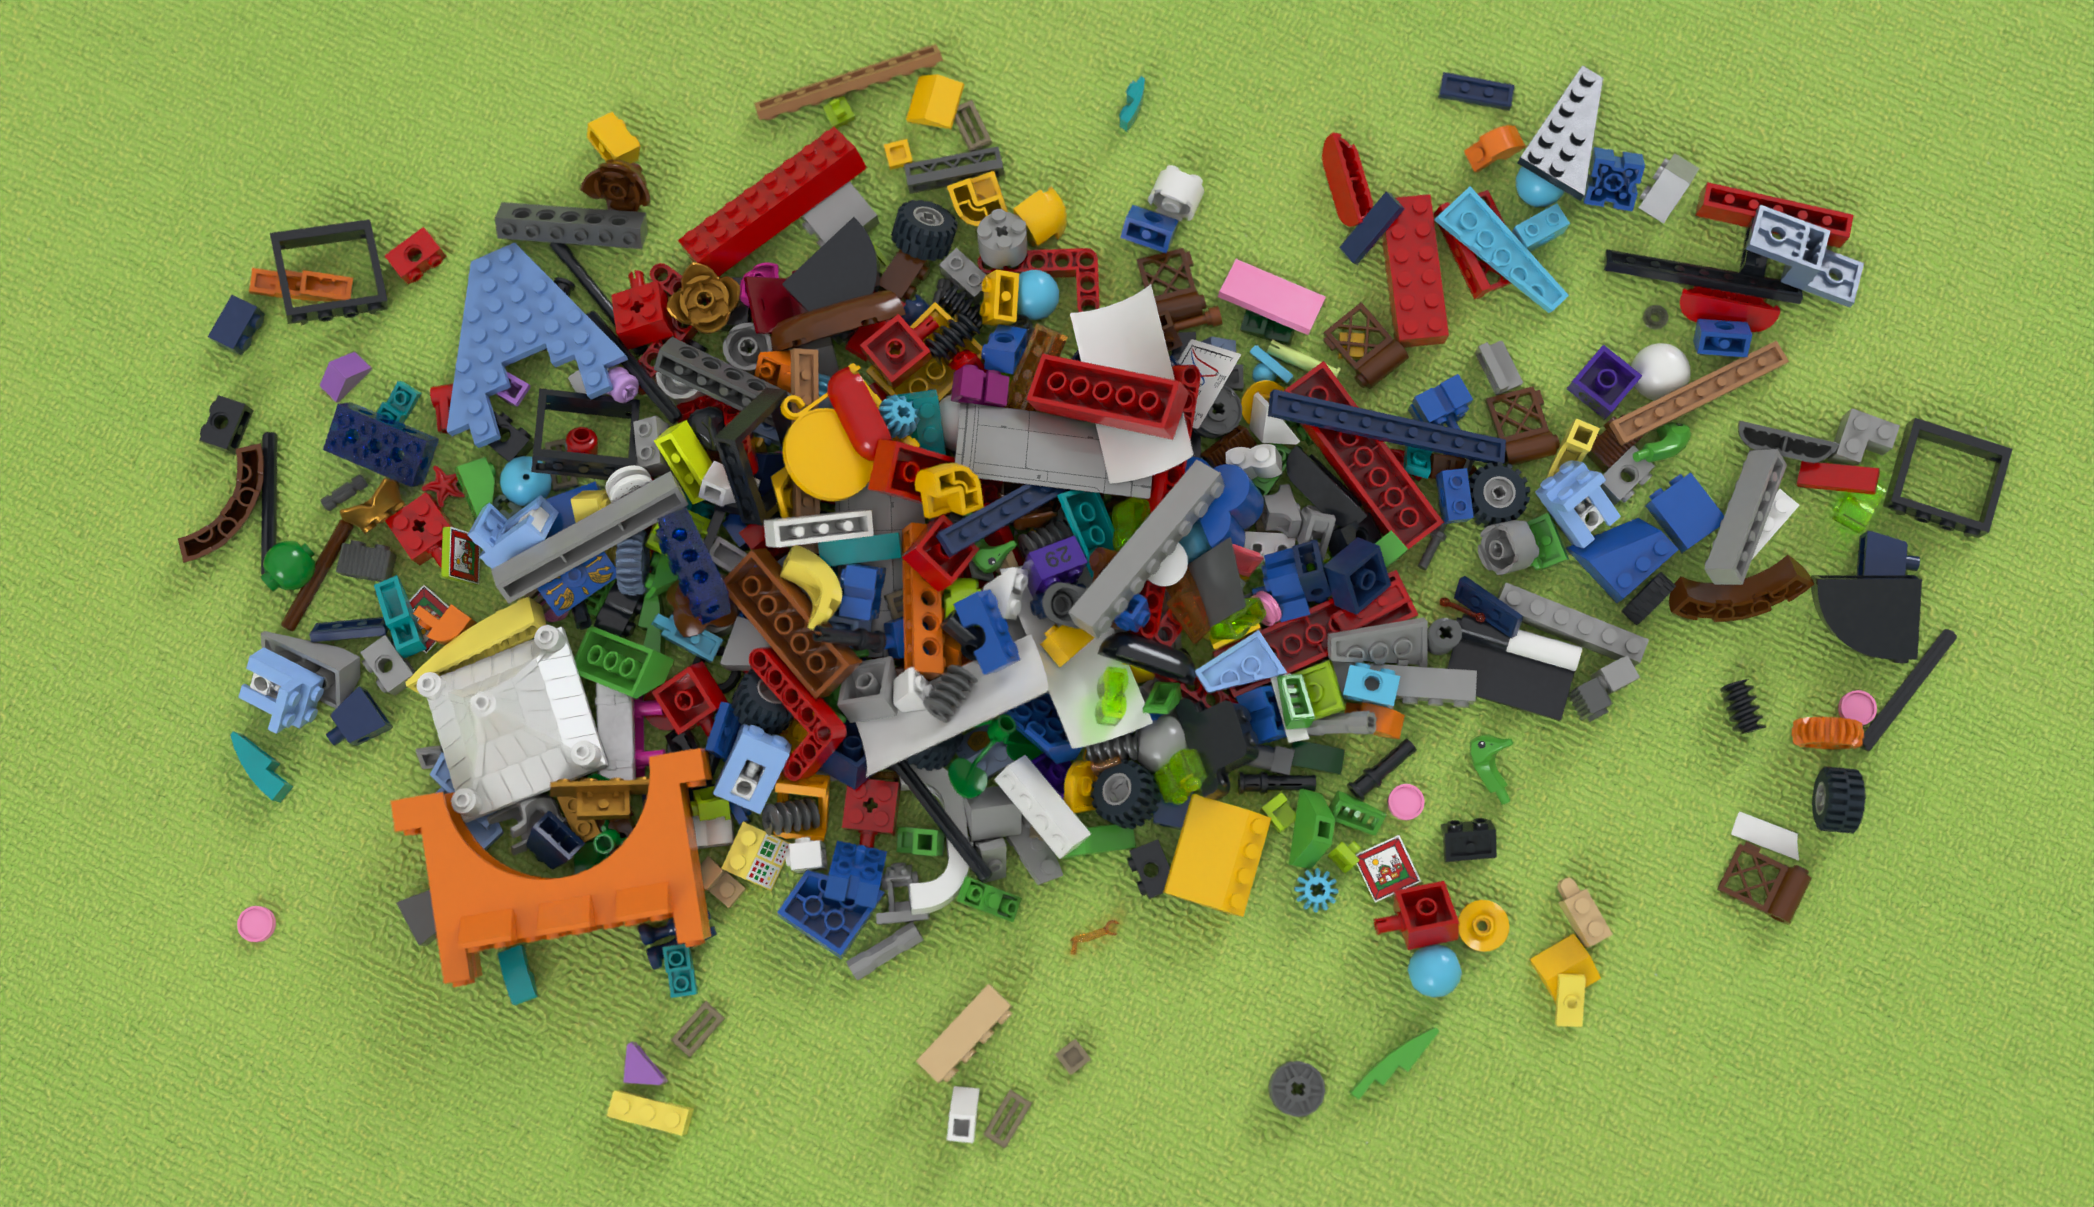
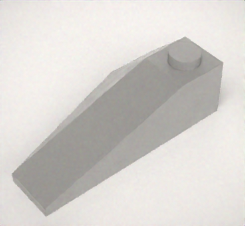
(333, 663)

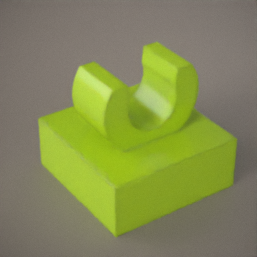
(839, 112)
(1345, 856)

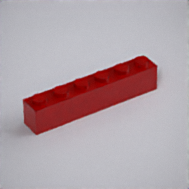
(1740, 206)

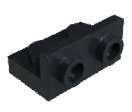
(1752, 262)
(1469, 840)

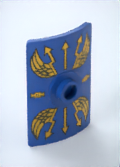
(578, 583)

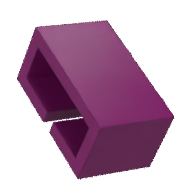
(979, 387)

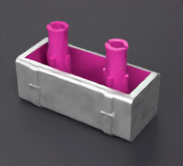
(622, 732)

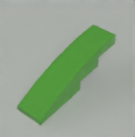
(650, 609)
(1402, 1056)

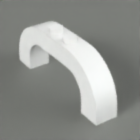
(940, 892)

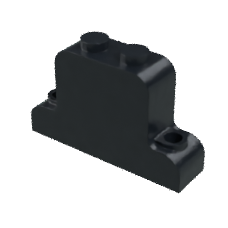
(1221, 739)

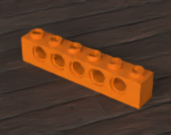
(916, 611)

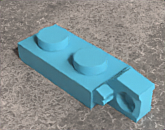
(703, 645)

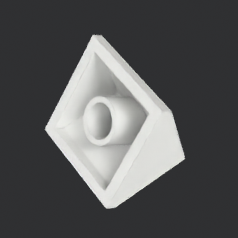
(1268, 428)

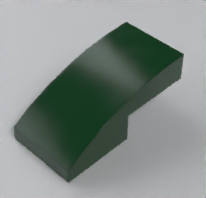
(1266, 328)
(1318, 757)

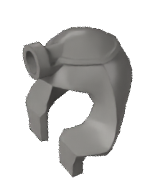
(527, 815)

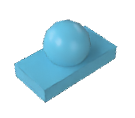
(1268, 367)

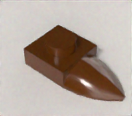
(1444, 462)

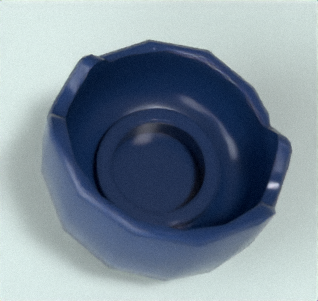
(914, 309)

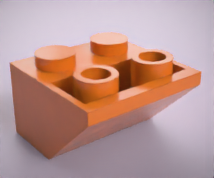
(775, 368)

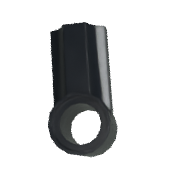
(969, 638)

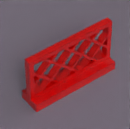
(1466, 259)

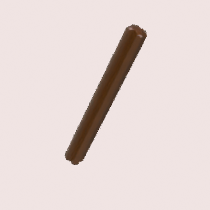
(323, 565)

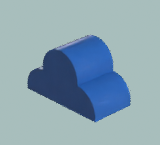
(1235, 508)

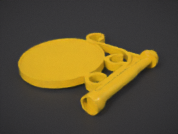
(821, 453)

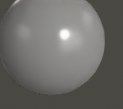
(1160, 742)

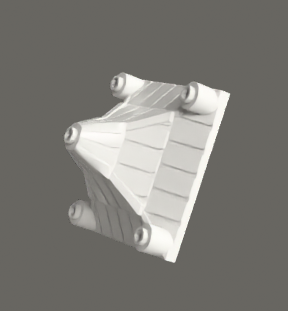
(513, 724)

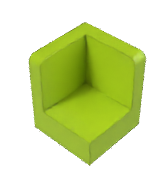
(1279, 812)

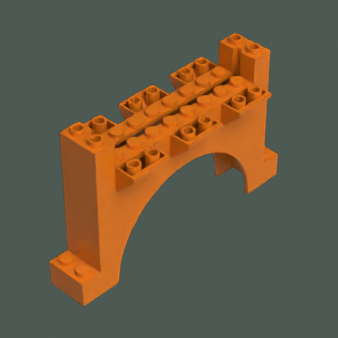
(493, 906)

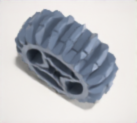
(632, 564)

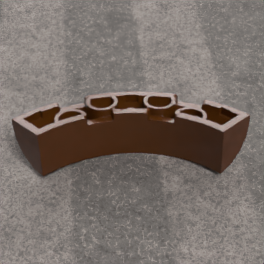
(836, 319)
(236, 511)
(1737, 602)

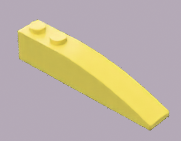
(486, 638)

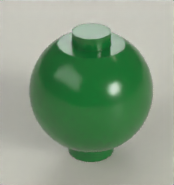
(288, 566)

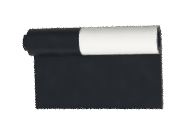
(1517, 672)

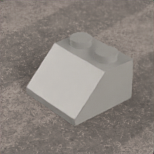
(869, 691)

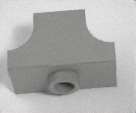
(1282, 512)
(994, 855)

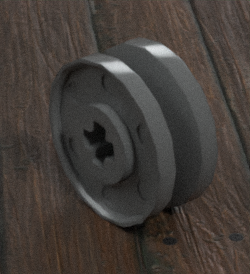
(1225, 418)
(1298, 1073)

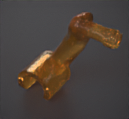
(1091, 936)

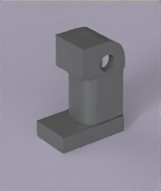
(1274, 759)

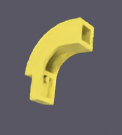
(1574, 445)
(816, 579)

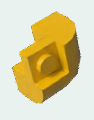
(977, 197)
(1043, 216)
(949, 489)

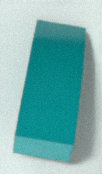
(861, 549)
(400, 617)
(260, 767)

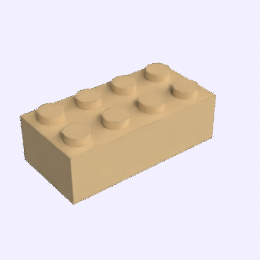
(964, 1034)

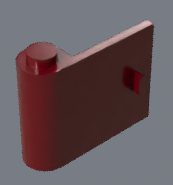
(770, 302)

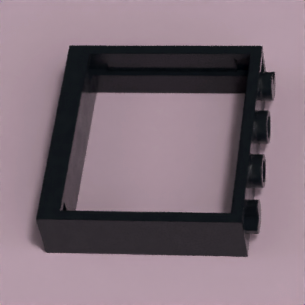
(326, 235)
(1957, 441)
(735, 461)
(575, 463)

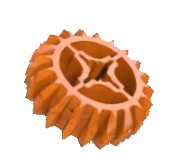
(1827, 733)

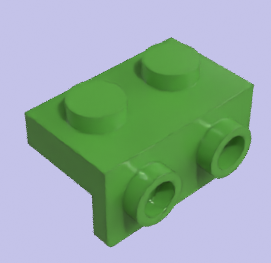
(1549, 542)

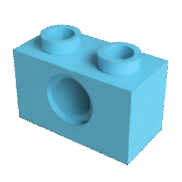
(1541, 228)
(1356, 689)

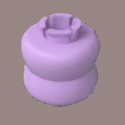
(624, 385)

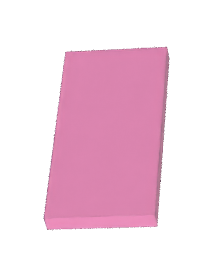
(1271, 297)

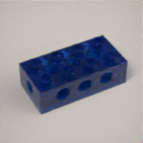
(367, 450)
(693, 566)

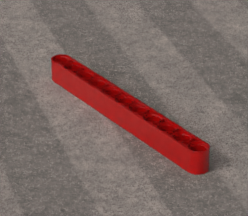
(1161, 485)

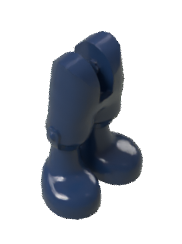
(652, 934)

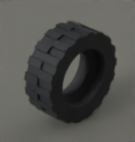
(1648, 598)

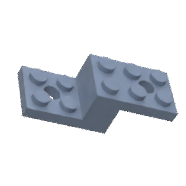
(1805, 256)

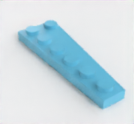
(1489, 238)

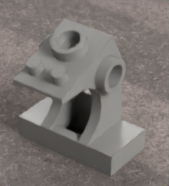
(1316, 526)
(898, 876)

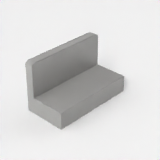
(1498, 367)

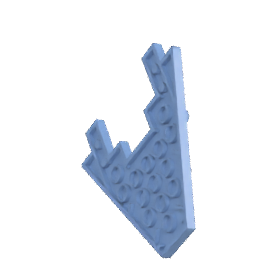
(507, 317)

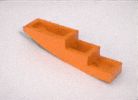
(302, 285)

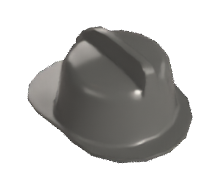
(1059, 600)

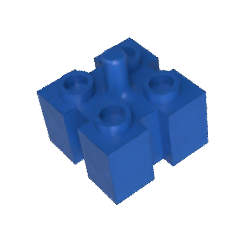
(1613, 179)
(1442, 404)
(1284, 585)
(861, 591)
(1264, 713)
(855, 874)

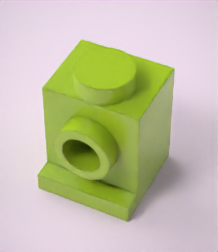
(709, 806)

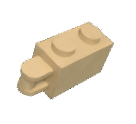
(1582, 913)

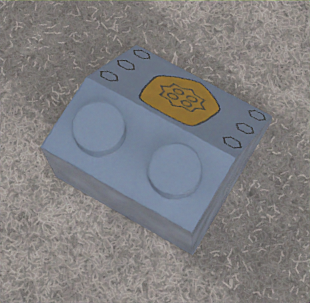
(995, 759)

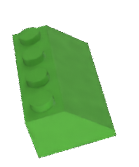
(621, 663)

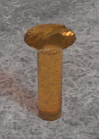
(1096, 767)
(886, 775)

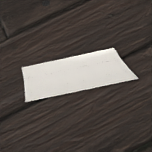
(1766, 835)

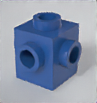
(1135, 615)

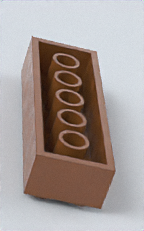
(782, 617)

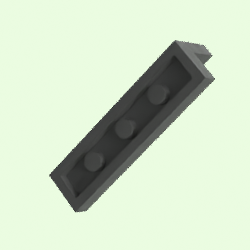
(953, 174)

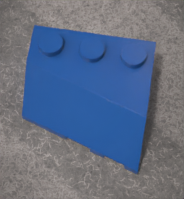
(1624, 556)
(1042, 726)
(822, 919)

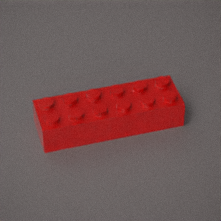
(1415, 275)
(1108, 396)
(898, 465)

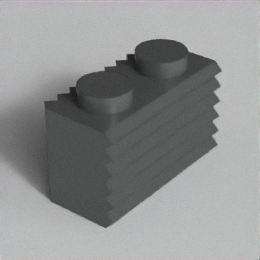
(366, 562)
(1590, 700)

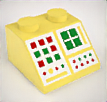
(756, 856)

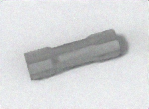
(1355, 722)
(869, 960)

